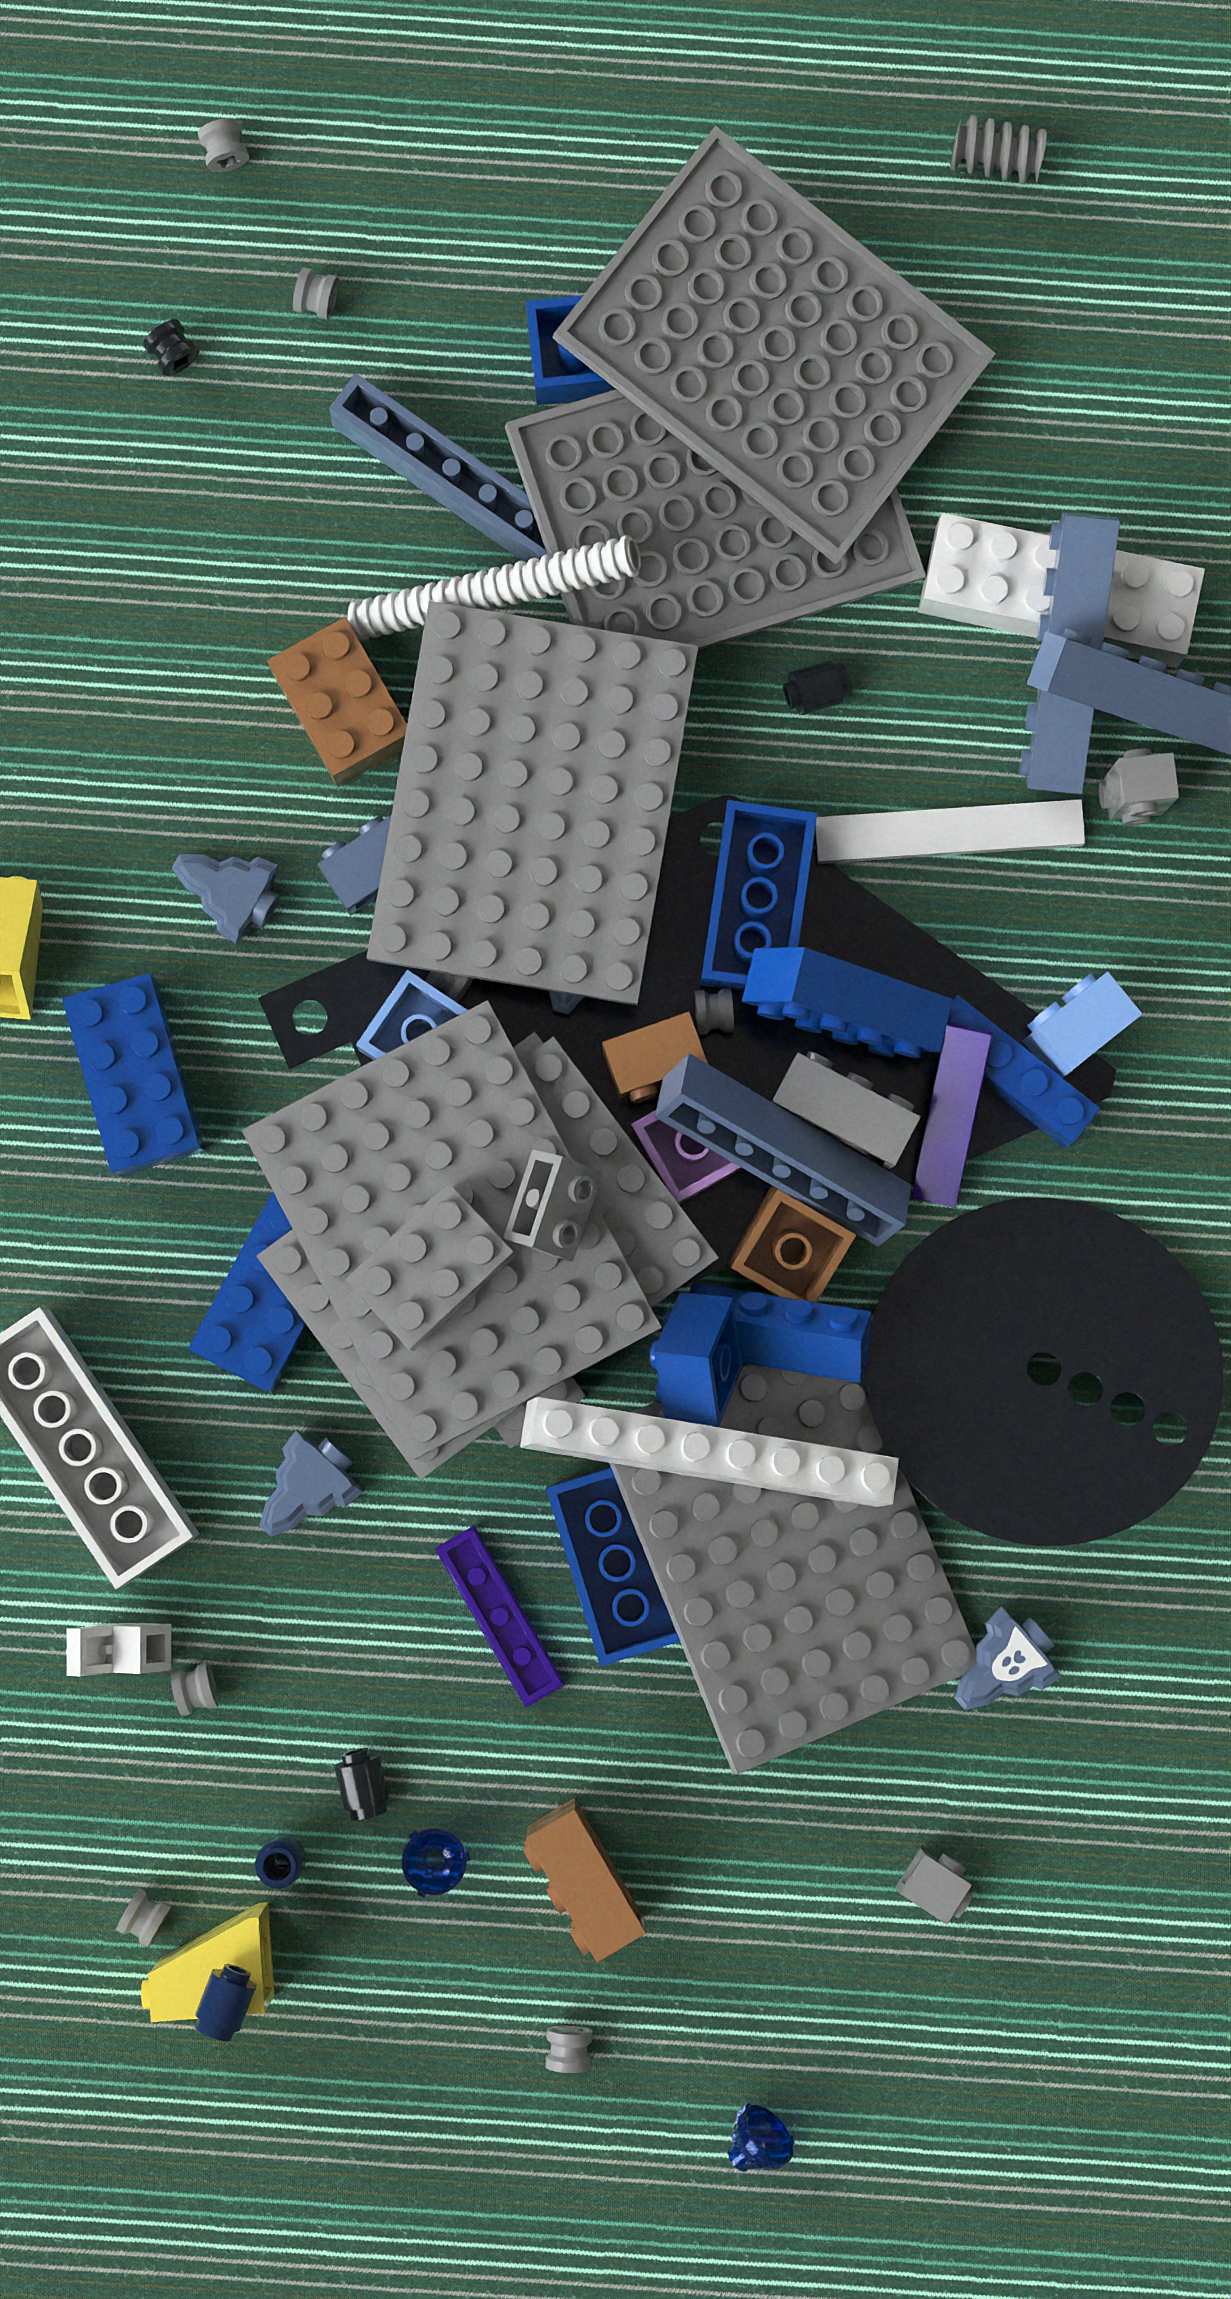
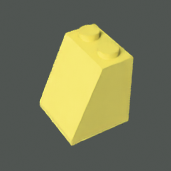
(19, 945)
(181, 1976)

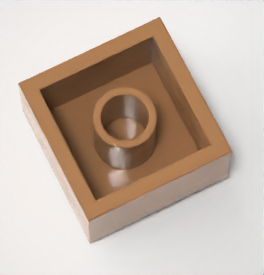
(647, 1054)
(790, 1248)

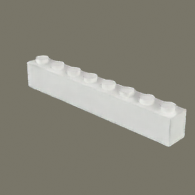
(708, 1452)

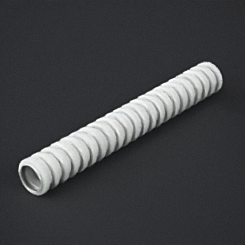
(498, 586)

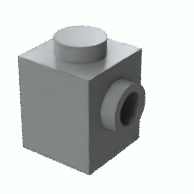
(936, 1885)

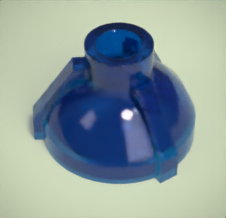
(428, 1877)
(759, 2140)

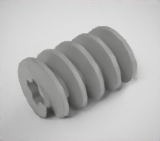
(998, 149)

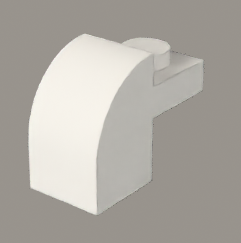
(118, 1648)

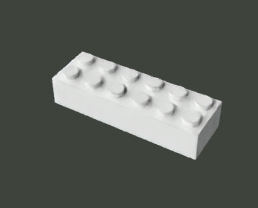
(997, 576)
(86, 1451)

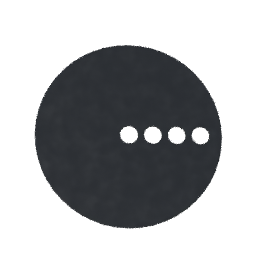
(1024, 1455)

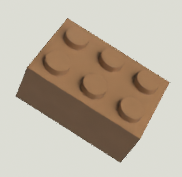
(340, 701)
(583, 1881)

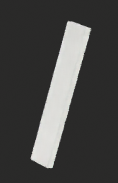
(949, 831)

